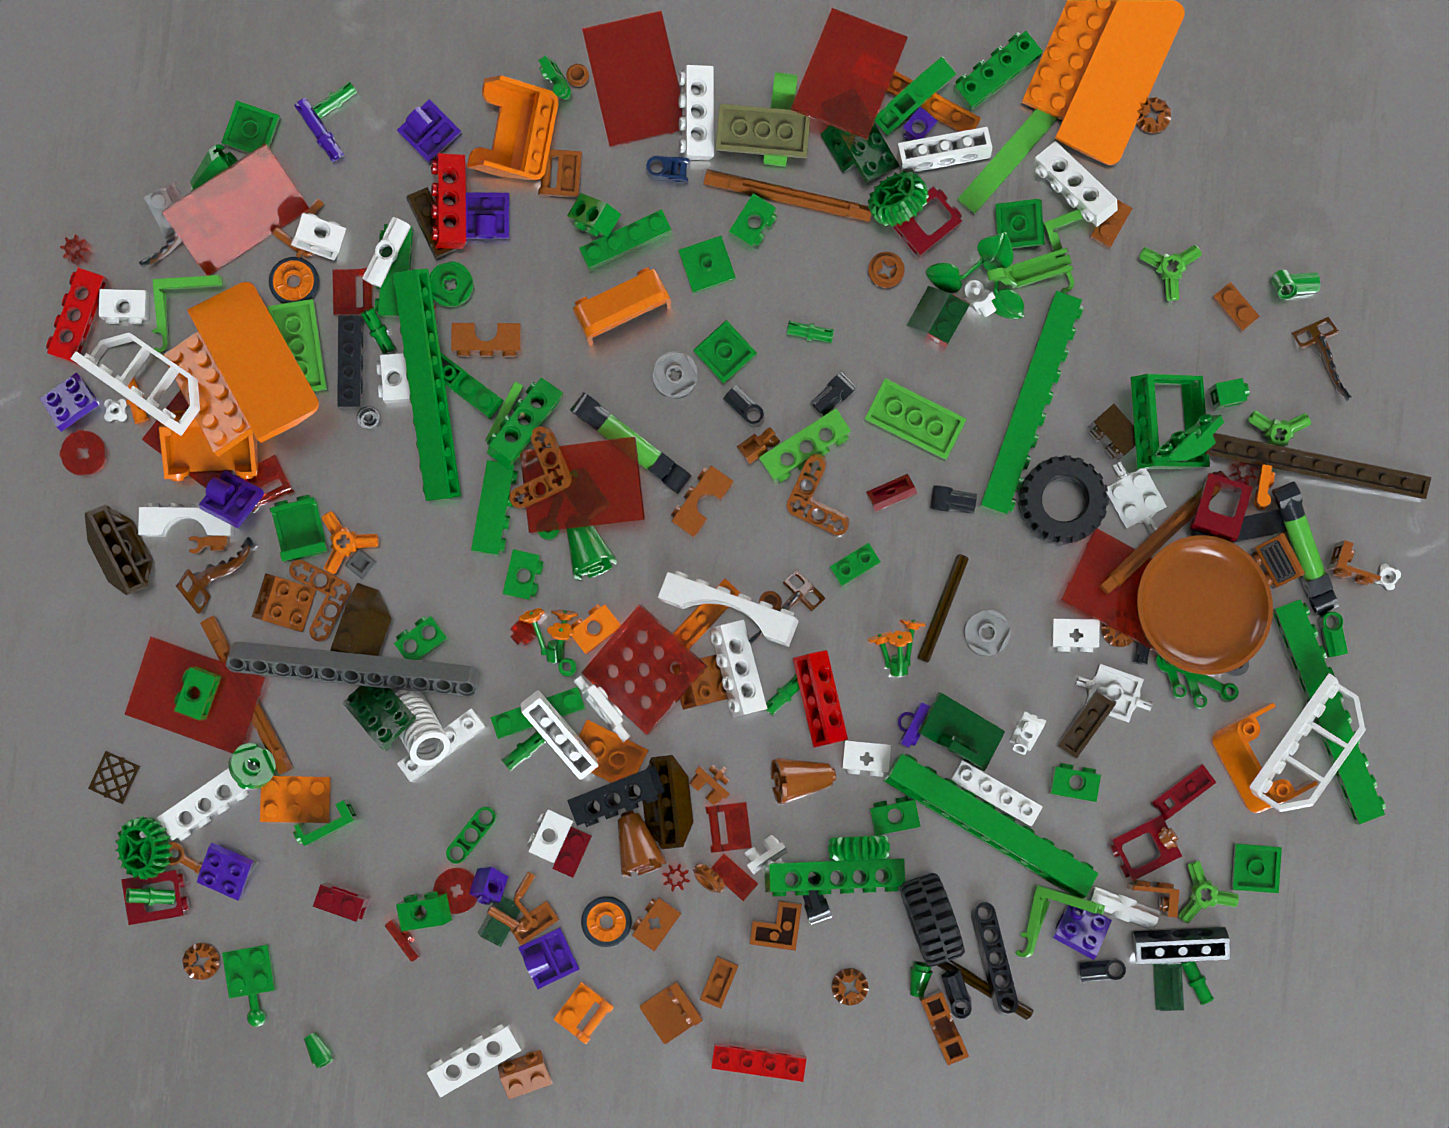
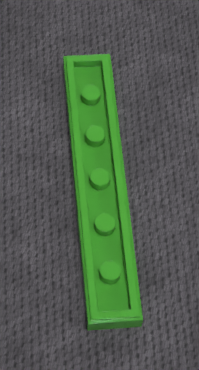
(1006, 160)

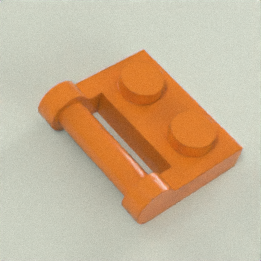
(1265, 481)
(577, 1008)

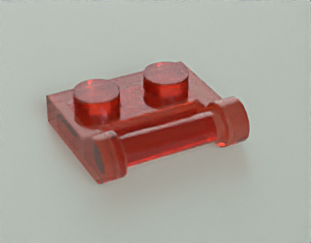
(346, 292)
(269, 472)
(736, 825)

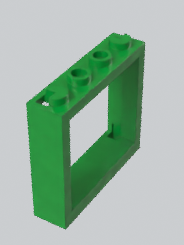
(1146, 417)

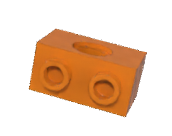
(589, 641)

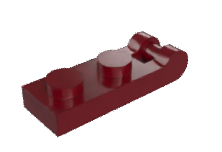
(1184, 791)

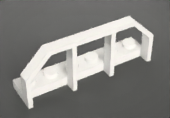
(135, 395)
(1290, 744)

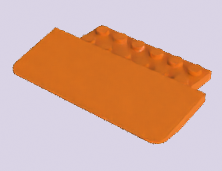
(1102, 69)
(242, 370)

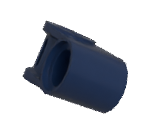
(670, 169)

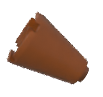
(799, 778)
(637, 846)

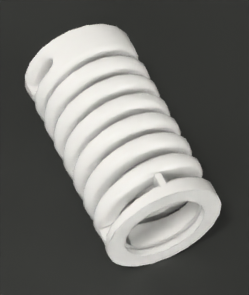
(424, 736)

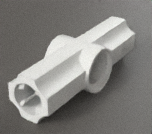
(380, 265)
(1125, 908)

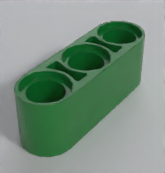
(461, 840)

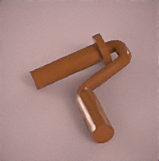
(284, 237)
(517, 926)

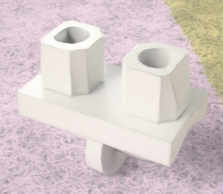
(979, 298)
(1026, 733)
(774, 851)

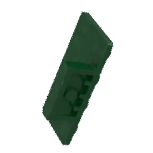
(869, 155)
(379, 713)
(961, 731)

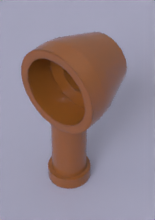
(183, 859)

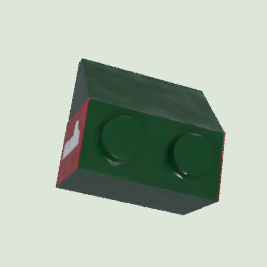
(938, 315)

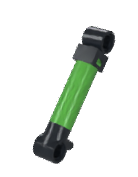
(648, 456)
(1315, 580)

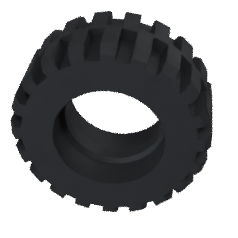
(1091, 485)
(932, 919)

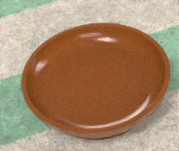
(1204, 605)

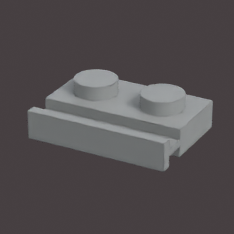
(160, 201)

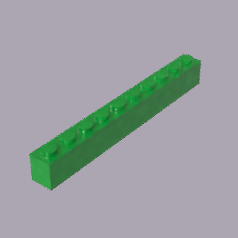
(426, 384)
(1031, 402)
(1311, 670)
(991, 826)

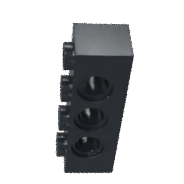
(350, 362)
(583, 805)
(1181, 945)

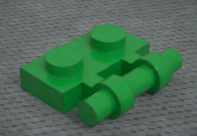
(552, 72)

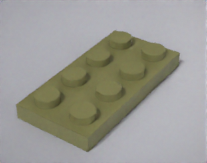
(762, 131)

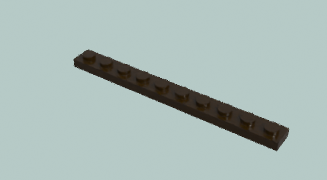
(1320, 465)

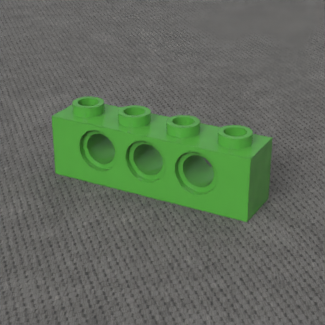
(832, 421)

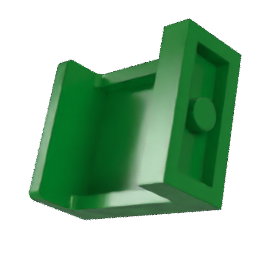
(299, 528)
(347, 817)

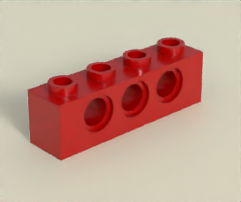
(453, 166)
(80, 328)
(820, 698)
(759, 1062)

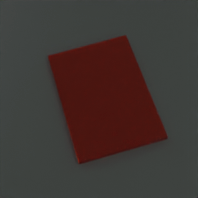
(849, 73)
(634, 78)
(235, 209)
(601, 491)
(1119, 606)
(161, 680)

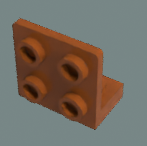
(1338, 562)
(283, 602)
(707, 687)
(1170, 898)
(671, 1012)

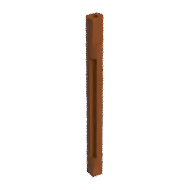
(787, 195)
(1155, 541)
(259, 720)

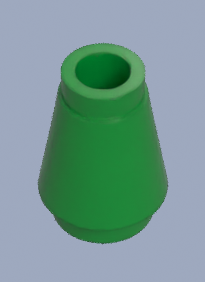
(919, 978)
(318, 1051)

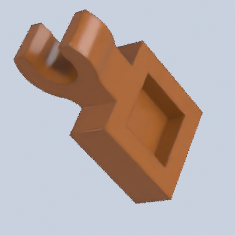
(756, 446)
(215, 543)

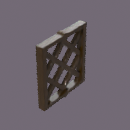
(106, 794)

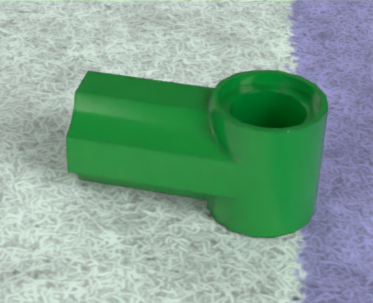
(1289, 285)
(1333, 637)

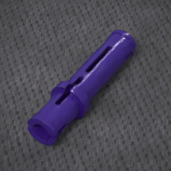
(322, 135)

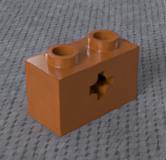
(653, 937)

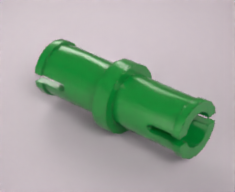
(334, 99)
(378, 330)
(810, 331)
(561, 667)
(782, 696)
(523, 750)
(150, 896)
(1198, 982)

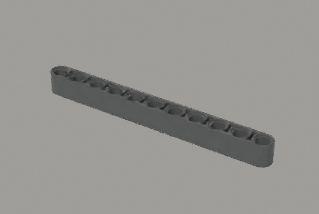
(352, 669)

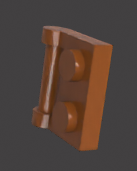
(567, 175)

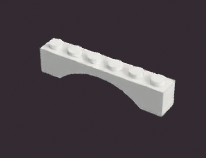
(684, 593)

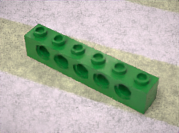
(892, 868)

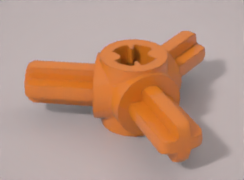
(338, 532)

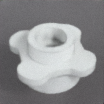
(120, 414)
(1393, 574)

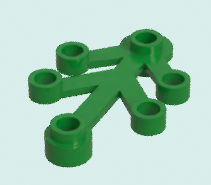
(1192, 679)

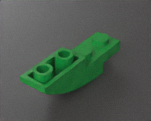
(915, 95)
(469, 388)
(1192, 442)

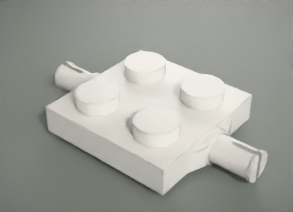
(1135, 497)
(1120, 687)
(609, 714)

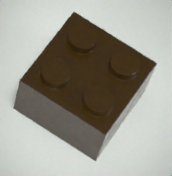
(1114, 432)

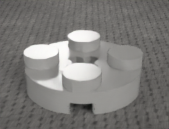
(662, 371)
(974, 636)

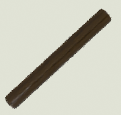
(943, 608)
(982, 986)

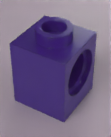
(922, 118)
(488, 885)

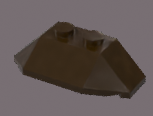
(118, 549)
(363, 623)
(671, 815)

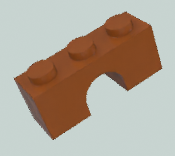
(507, 340)
(711, 484)
(944, 1027)

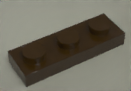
(421, 205)
(1087, 723)

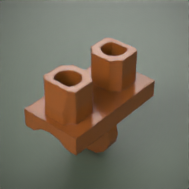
(718, 791)

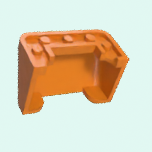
(193, 453)

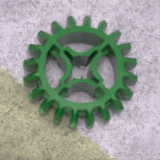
(898, 198)
(858, 848)
(143, 853)

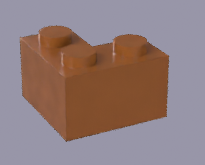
(783, 932)

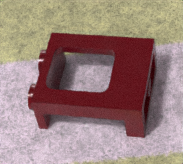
(916, 238)
(1215, 523)
(1152, 827)
(341, 901)
(137, 912)

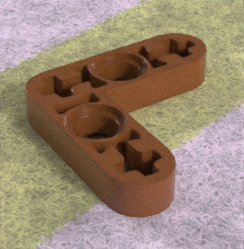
(549, 477)
(805, 497)
(329, 590)

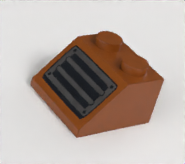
(1277, 561)

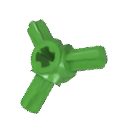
(1180, 262)
(1270, 426)
(1215, 895)

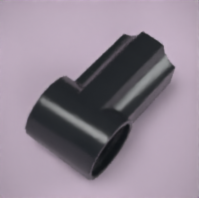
(837, 390)
(743, 405)
(947, 499)
(816, 905)
(1099, 970)
(957, 992)

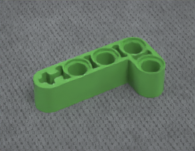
(782, 98)

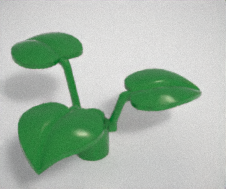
(995, 253)

